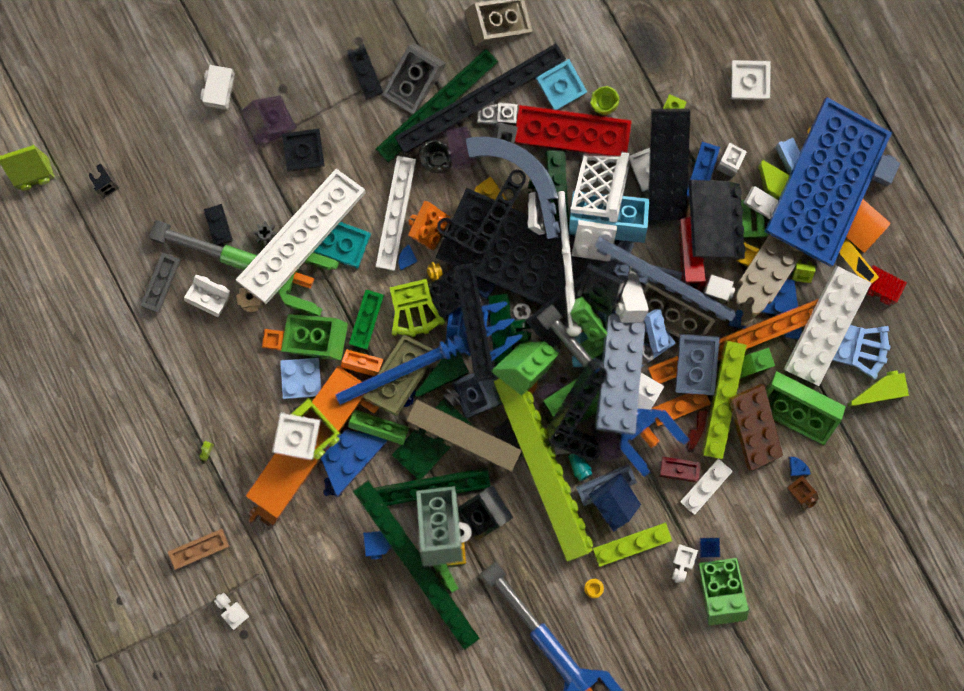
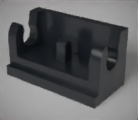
(105, 183)

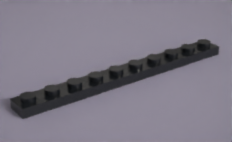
(480, 98)

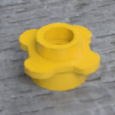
(434, 271)

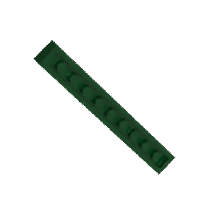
(413, 562)

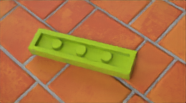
(632, 544)

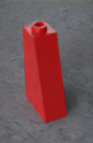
(691, 267)

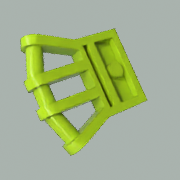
(411, 296)

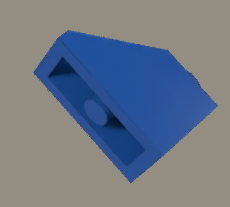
(376, 544)

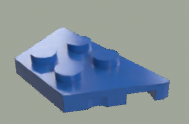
(350, 457)

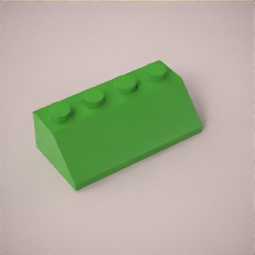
(803, 408)

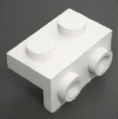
(207, 295)

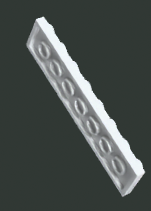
(300, 236)

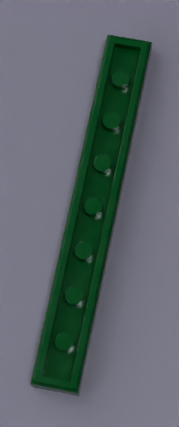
(447, 95)

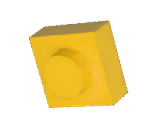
(750, 253)

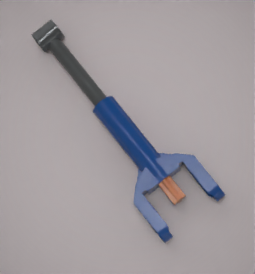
(551, 319)
(575, 678)

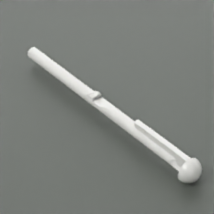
(573, 329)

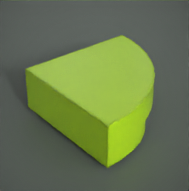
(206, 450)

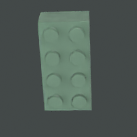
(439, 526)

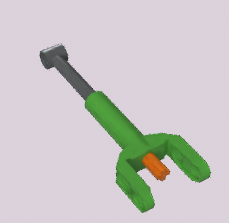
(241, 259)

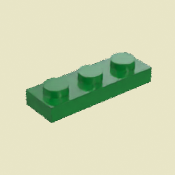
(366, 319)

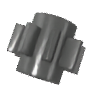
(261, 229)

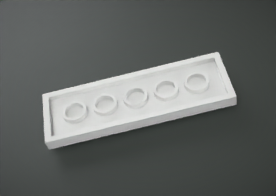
(827, 325)

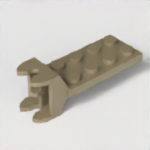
(764, 278)

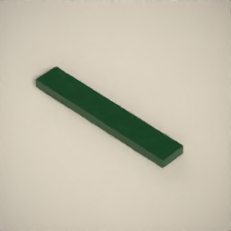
(406, 491)

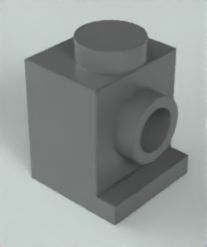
(508, 131)

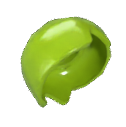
(605, 100)

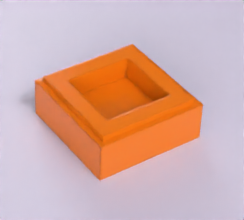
(272, 339)

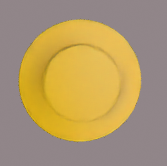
(594, 588)

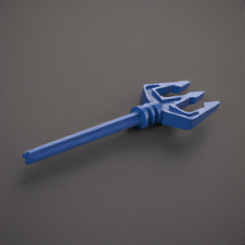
(443, 351)

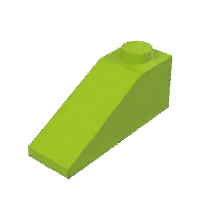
(885, 388)

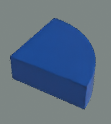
(406, 258)
(798, 467)

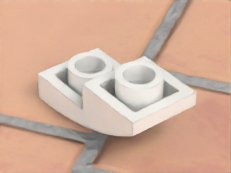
(499, 113)

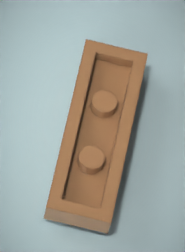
(198, 549)

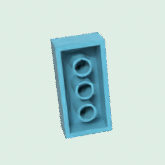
(631, 222)

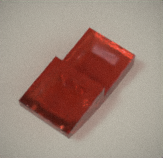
(695, 435)

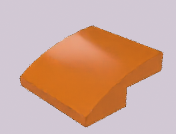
(866, 227)

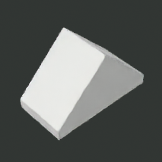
(731, 160)

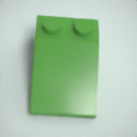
(314, 336)

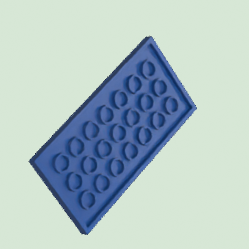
(828, 182)

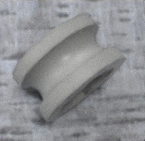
(527, 311)
(647, 355)

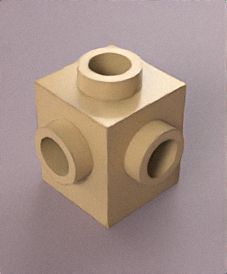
(249, 305)

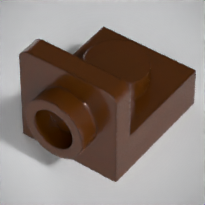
(803, 493)
(266, 517)

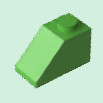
(757, 362)

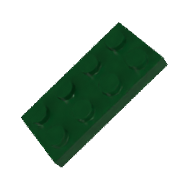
(421, 451)

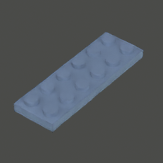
(623, 363)

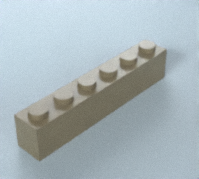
(459, 433)

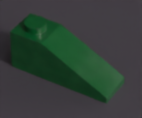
(444, 373)

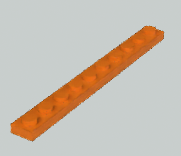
(749, 336)

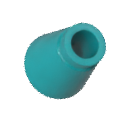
(580, 467)

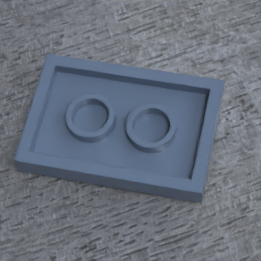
(697, 364)

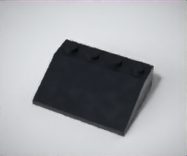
(716, 220)

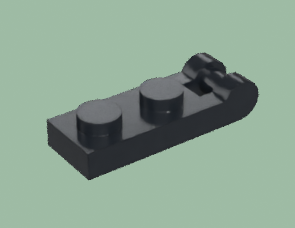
(365, 72)

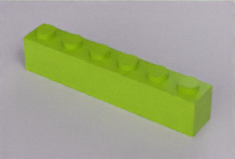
(720, 410)

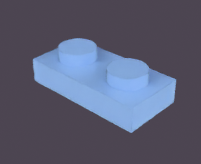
(656, 330)

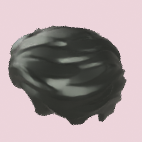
(435, 156)

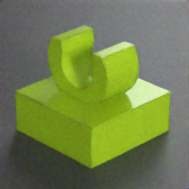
(803, 272)

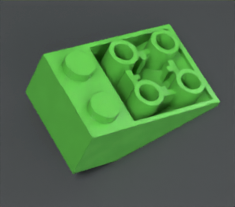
(723, 591)

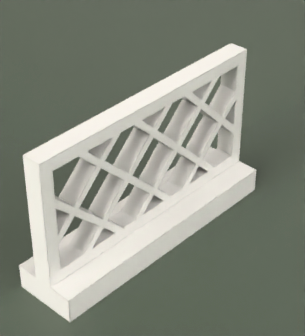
(616, 190)

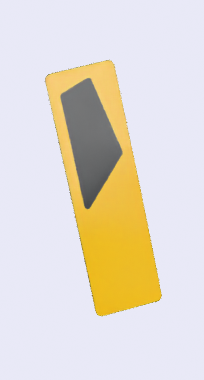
(857, 262)

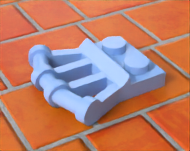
(851, 345)

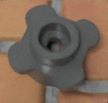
(452, 397)

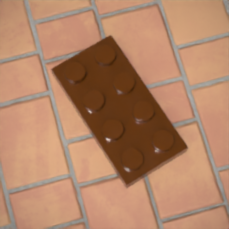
(755, 427)

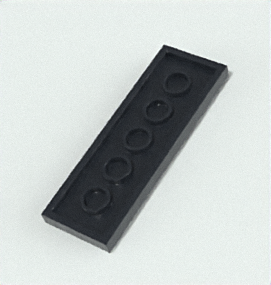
(668, 163)

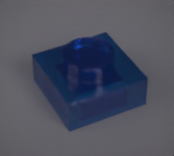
(709, 547)

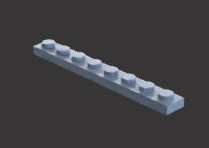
(671, 283)

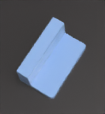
(788, 153)

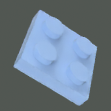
(300, 378)

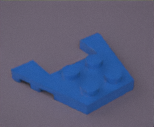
(783, 301)

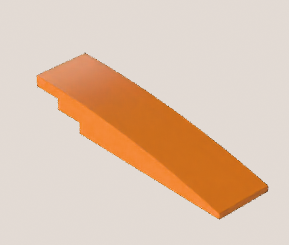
(288, 473)

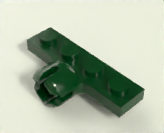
(556, 167)
(513, 329)

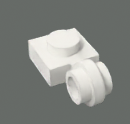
(685, 558)
(234, 614)

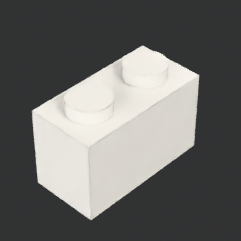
(218, 87)
(719, 289)

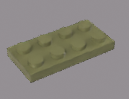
(394, 394)

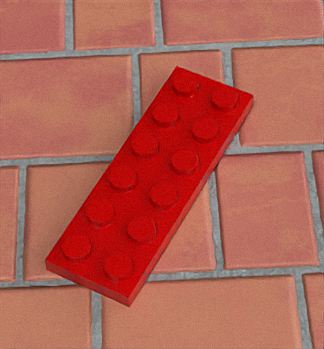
(572, 131)

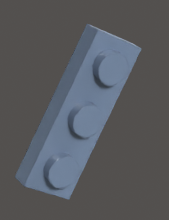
(588, 487)

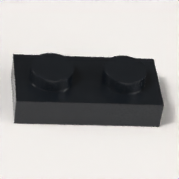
(218, 224)

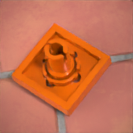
(425, 225)

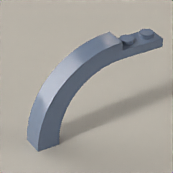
(530, 165)

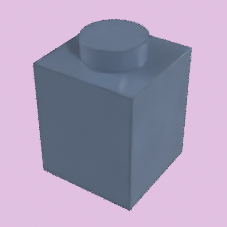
(886, 170)

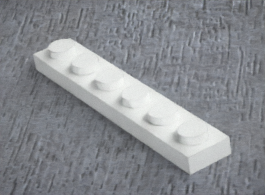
(395, 213)

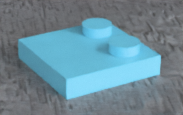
(561, 85)

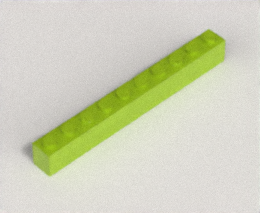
(545, 471)

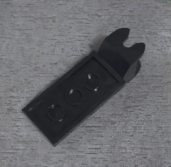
(560, 304)

